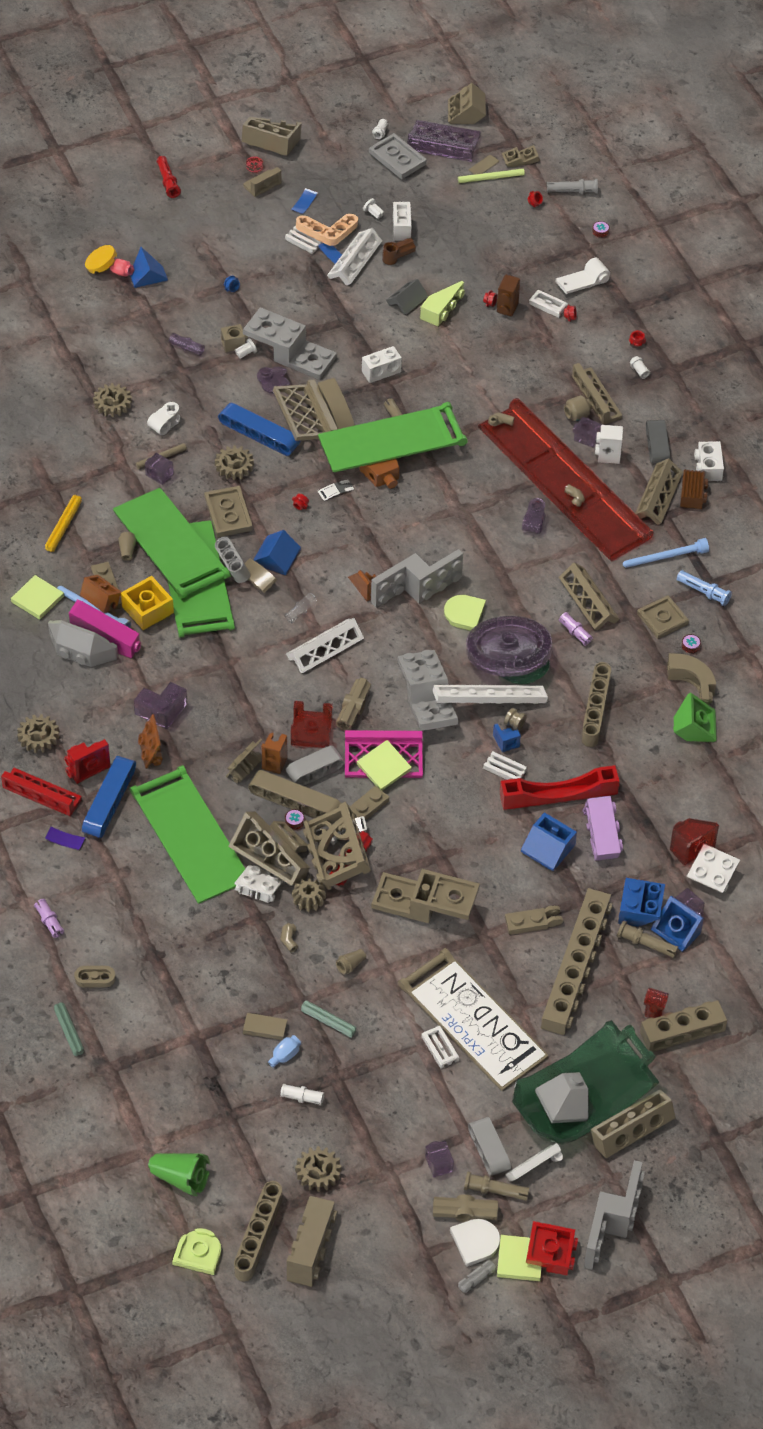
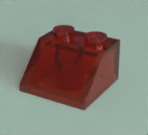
(690, 837)

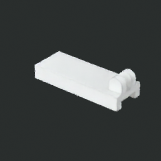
(551, 1151)

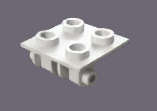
(713, 868)
(258, 880)

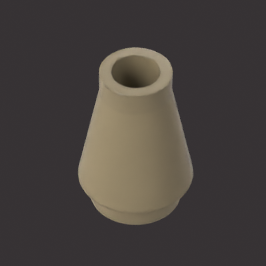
(127, 544)
(348, 962)

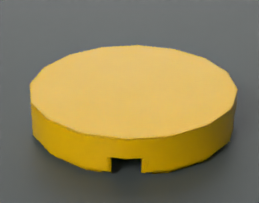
(100, 259)

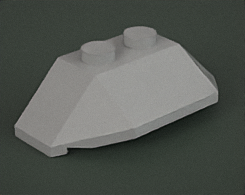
(81, 644)

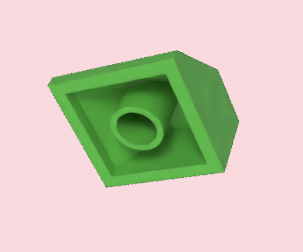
(695, 720)

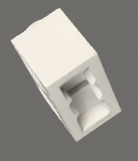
(401, 220)
(381, 364)
(710, 460)

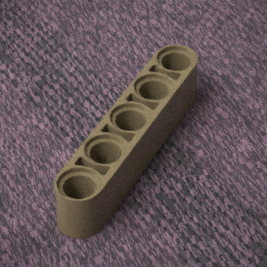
(596, 704)
(291, 794)
(258, 1240)

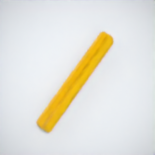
(63, 523)

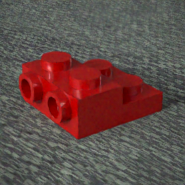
(87, 761)
(552, 1247)

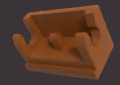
(100, 593)
(274, 753)

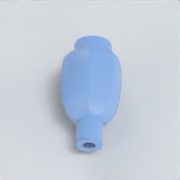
(285, 1050)

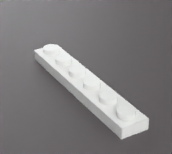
(489, 694)

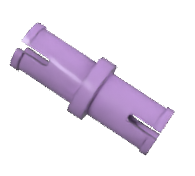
(575, 628)
(49, 918)

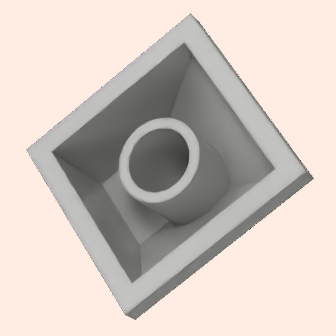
(565, 1098)

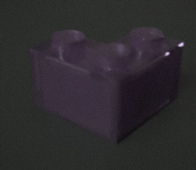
(163, 706)

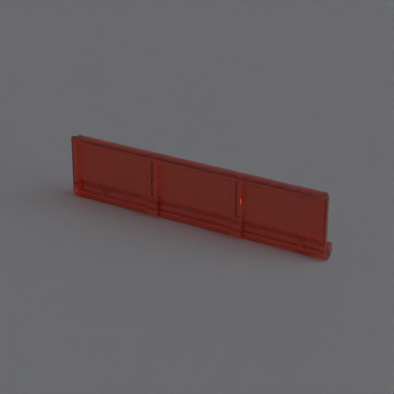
(554, 466)

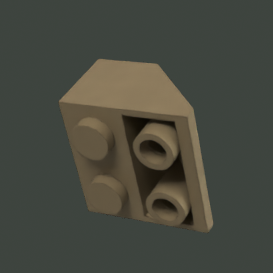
(467, 106)

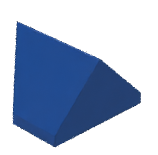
(147, 270)

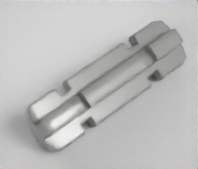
(477, 1276)

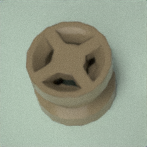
(515, 719)

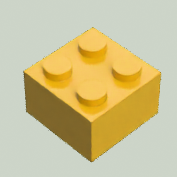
(147, 602)

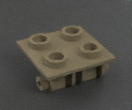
(244, 763)

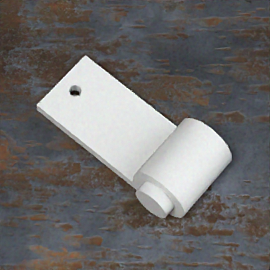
(593, 274)

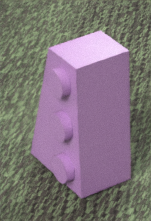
(603, 828)

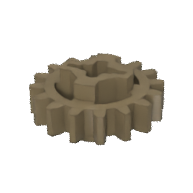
(112, 400)
(234, 462)
(38, 733)
(312, 1175)

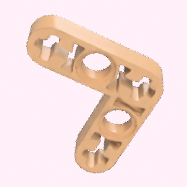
(326, 234)

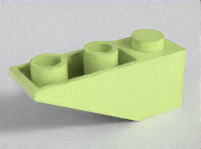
(439, 304)

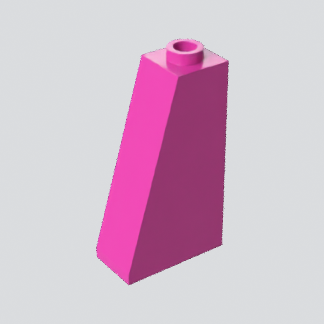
(115, 632)

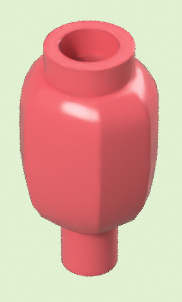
(122, 267)

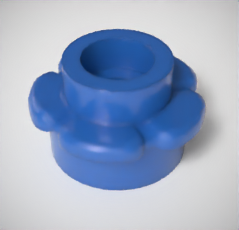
(232, 284)

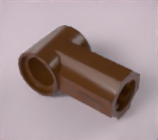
(393, 251)

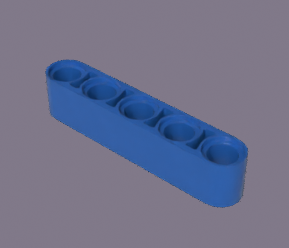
(258, 429)
(109, 796)

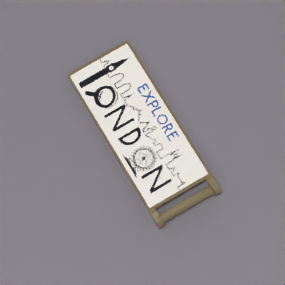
(474, 1021)

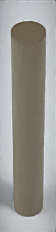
(170, 452)

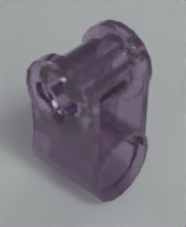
(534, 516)

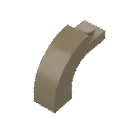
(693, 671)

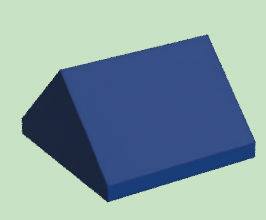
(278, 552)
(678, 924)

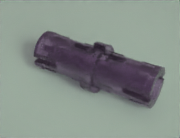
(186, 344)

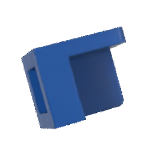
(506, 738)

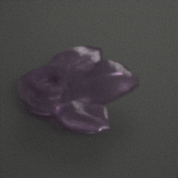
(272, 377)

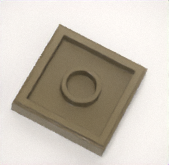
(662, 617)

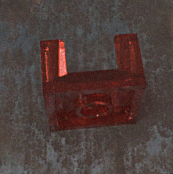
(311, 727)

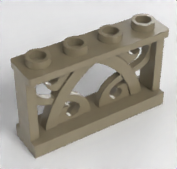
(356, 859)

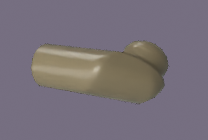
(500, 418)
(576, 493)
(286, 937)

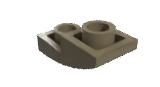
(519, 158)
(259, 576)

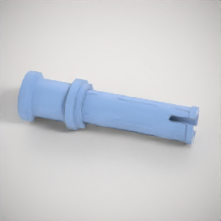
(711, 590)

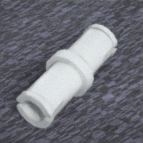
(302, 1094)

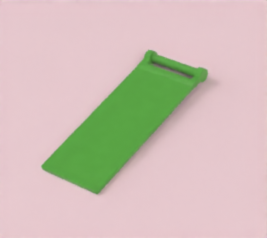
(391, 438)
(170, 542)
(207, 603)
(190, 835)

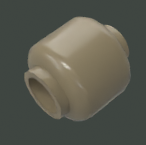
(577, 408)

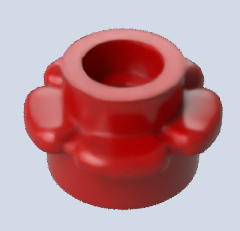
(535, 198)
(490, 298)
(570, 313)
(637, 338)
(300, 501)

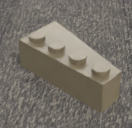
(310, 1241)

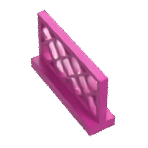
(375, 738)

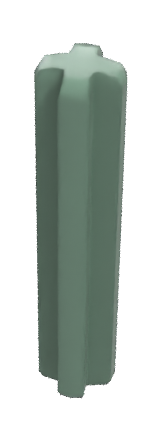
(328, 1019)
(68, 1029)

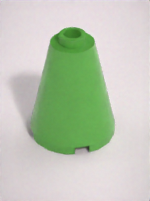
(181, 1170)

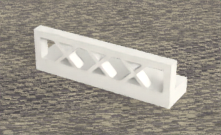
(355, 256)
(320, 640)

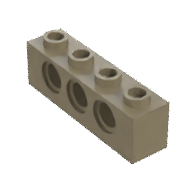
(713, 1023)
(633, 1123)

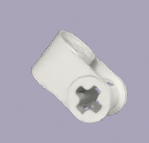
(164, 418)

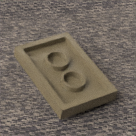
(228, 511)

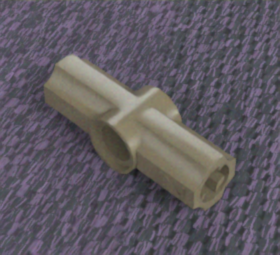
(353, 704)
(465, 1208)

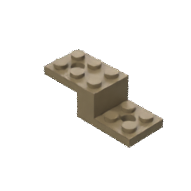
(425, 896)

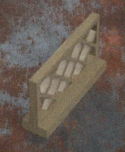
(318, 410)

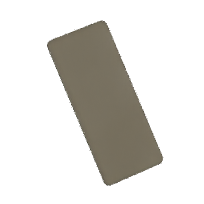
(484, 165)

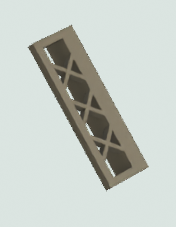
(597, 399)
(656, 487)
(594, 594)

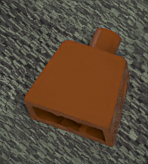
(382, 473)

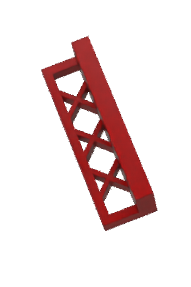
(41, 792)

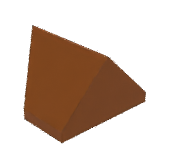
(362, 583)

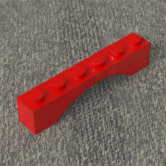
(524, 793)

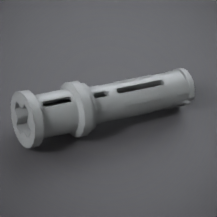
(578, 186)

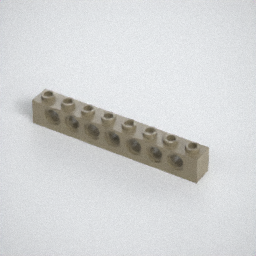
(558, 1021)

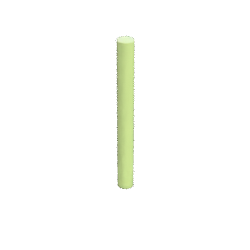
(487, 176)

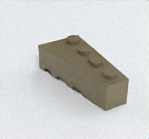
(267, 849)

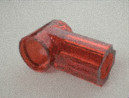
(655, 1003)

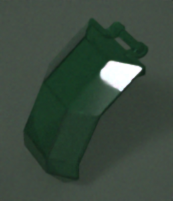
(609, 1069)

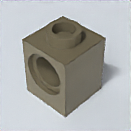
(232, 337)

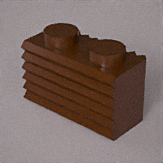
(508, 295)
(693, 489)

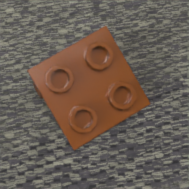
(150, 744)

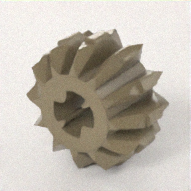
(308, 895)

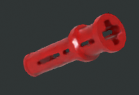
(169, 180)

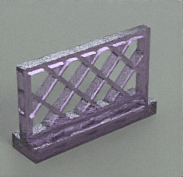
(440, 146)

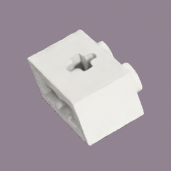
(609, 444)

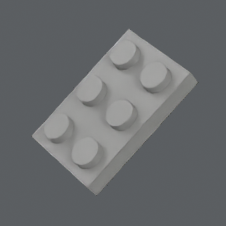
(397, 156)

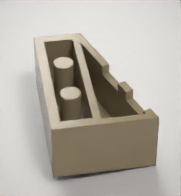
(271, 135)

